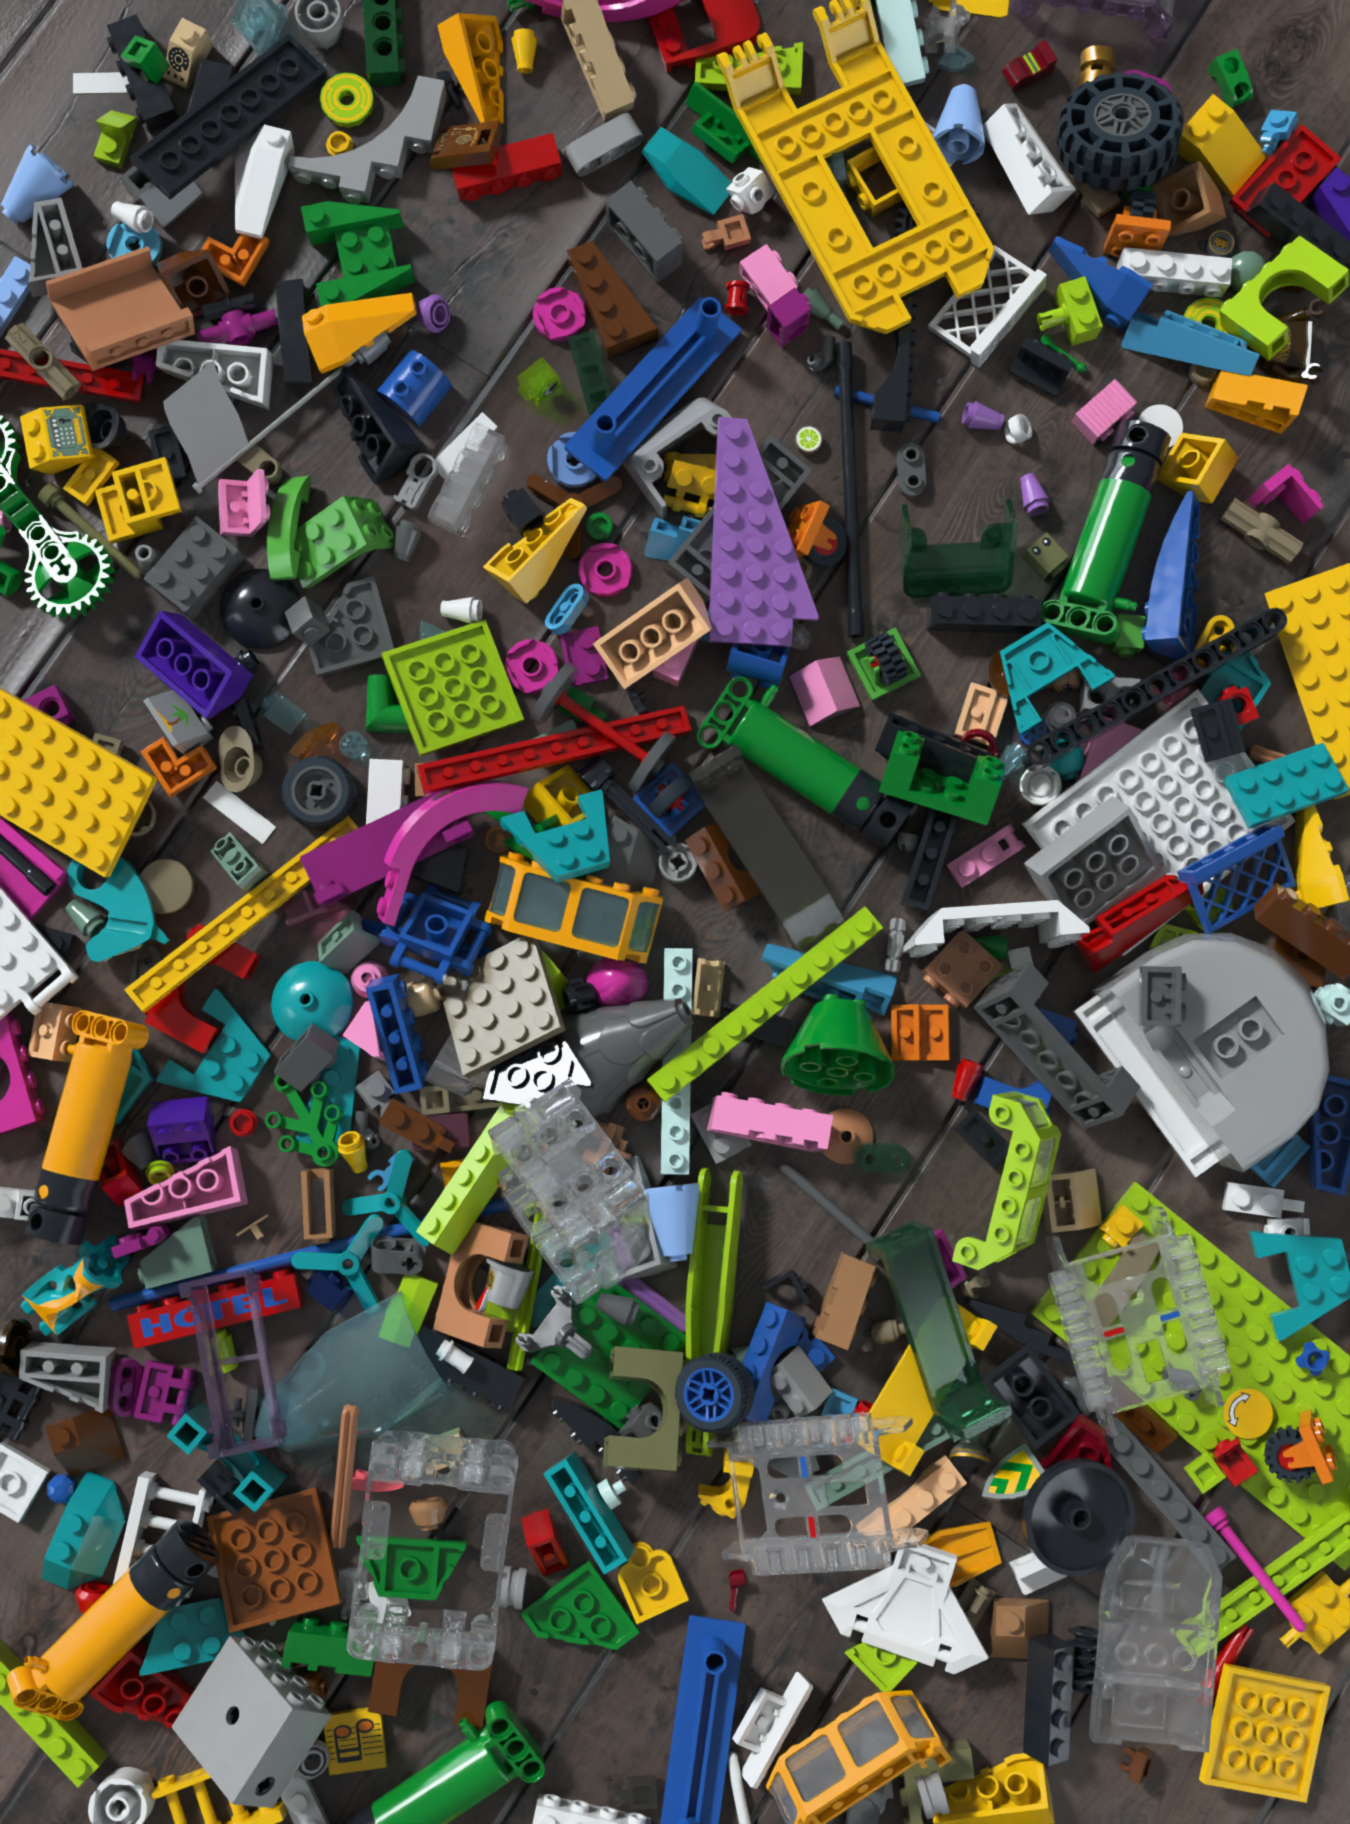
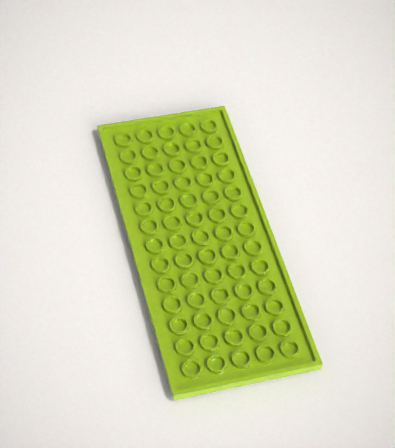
(1255, 1362)

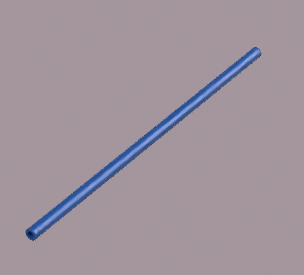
(270, 1263)

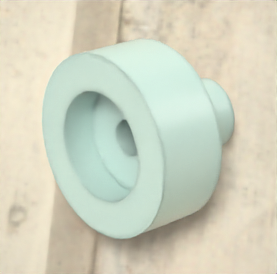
(611, 1492)

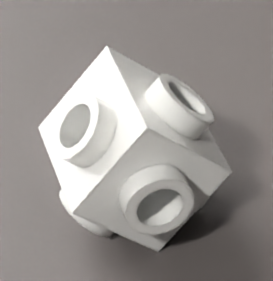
(750, 191)

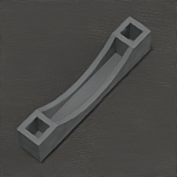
(1164, 1493)

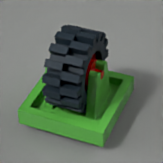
(883, 664)

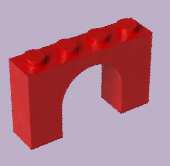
(176, 1019)

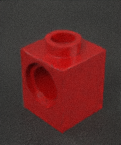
(1248, 709)

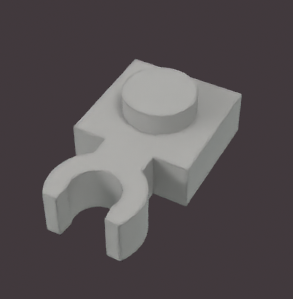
(375, 1092)

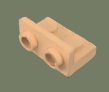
(53, 1032)

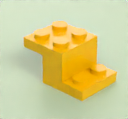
(138, 500)

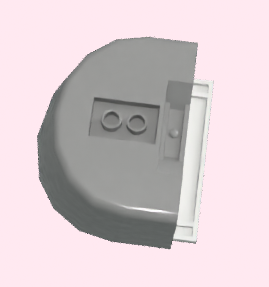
(1241, 1063)

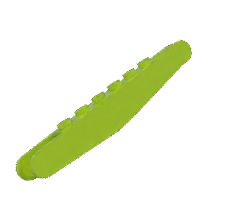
(711, 1285)

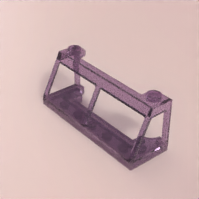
(211, 1363)

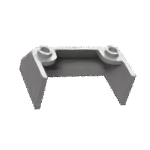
(646, 462)

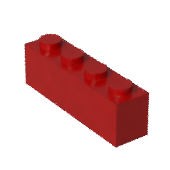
(513, 166)

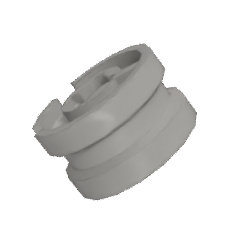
(684, 872)
(513, 1587)
(932, 1794)

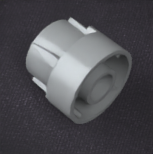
(320, 21)

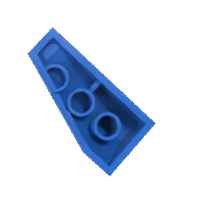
(1114, 291)

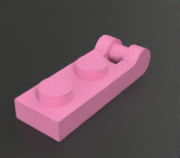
(984, 856)

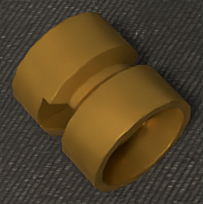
(1096, 62)

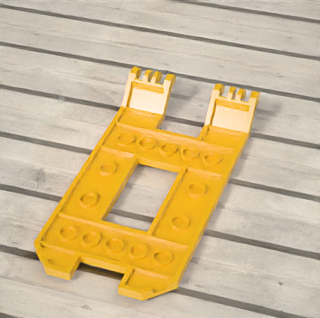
(866, 106)

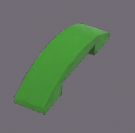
(282, 527)

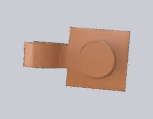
(730, 232)

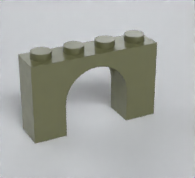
(660, 1450)
(957, 1769)

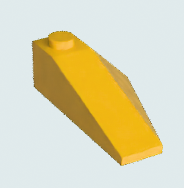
(1001, 1795)

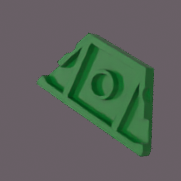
(414, 1566)

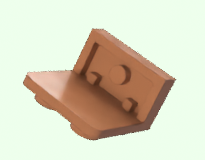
(961, 970)

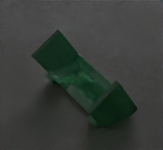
(958, 567)

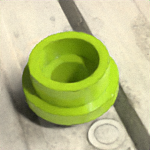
(159, 1171)

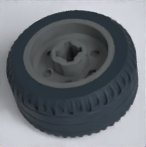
(301, 797)

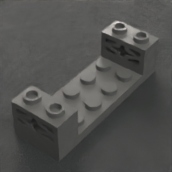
(695, 554)
(1035, 1041)

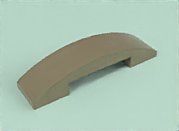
(439, 1100)
(1129, 1264)

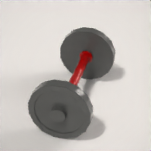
(555, 694)

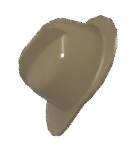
(238, 761)

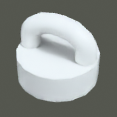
(1019, 428)

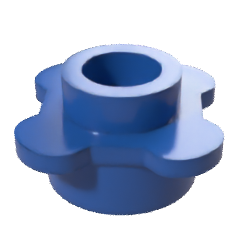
(1318, 1364)

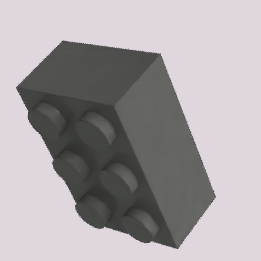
(644, 231)
(194, 568)

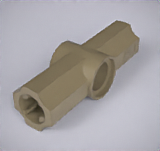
(32, 351)
(1262, 531)

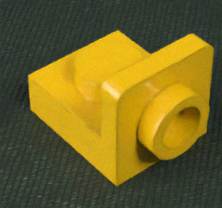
(1120, 1227)

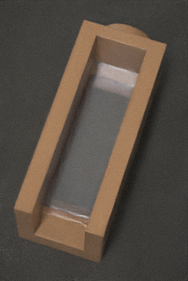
(318, 1204)

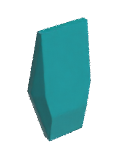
(687, 171)

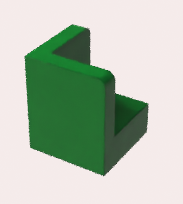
(147, 57)

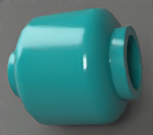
(1070, 764)

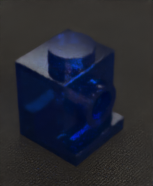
(328, 1289)

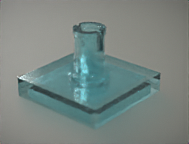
(259, 22)

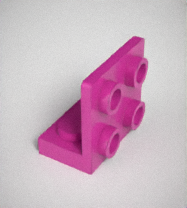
(1292, 490)

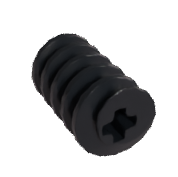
(1084, 1657)

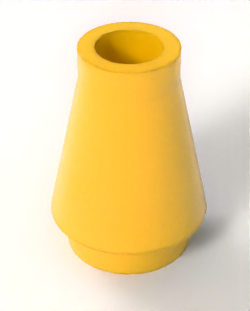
(524, 48)
(352, 1148)

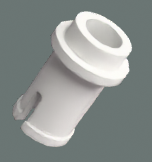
(454, 1356)

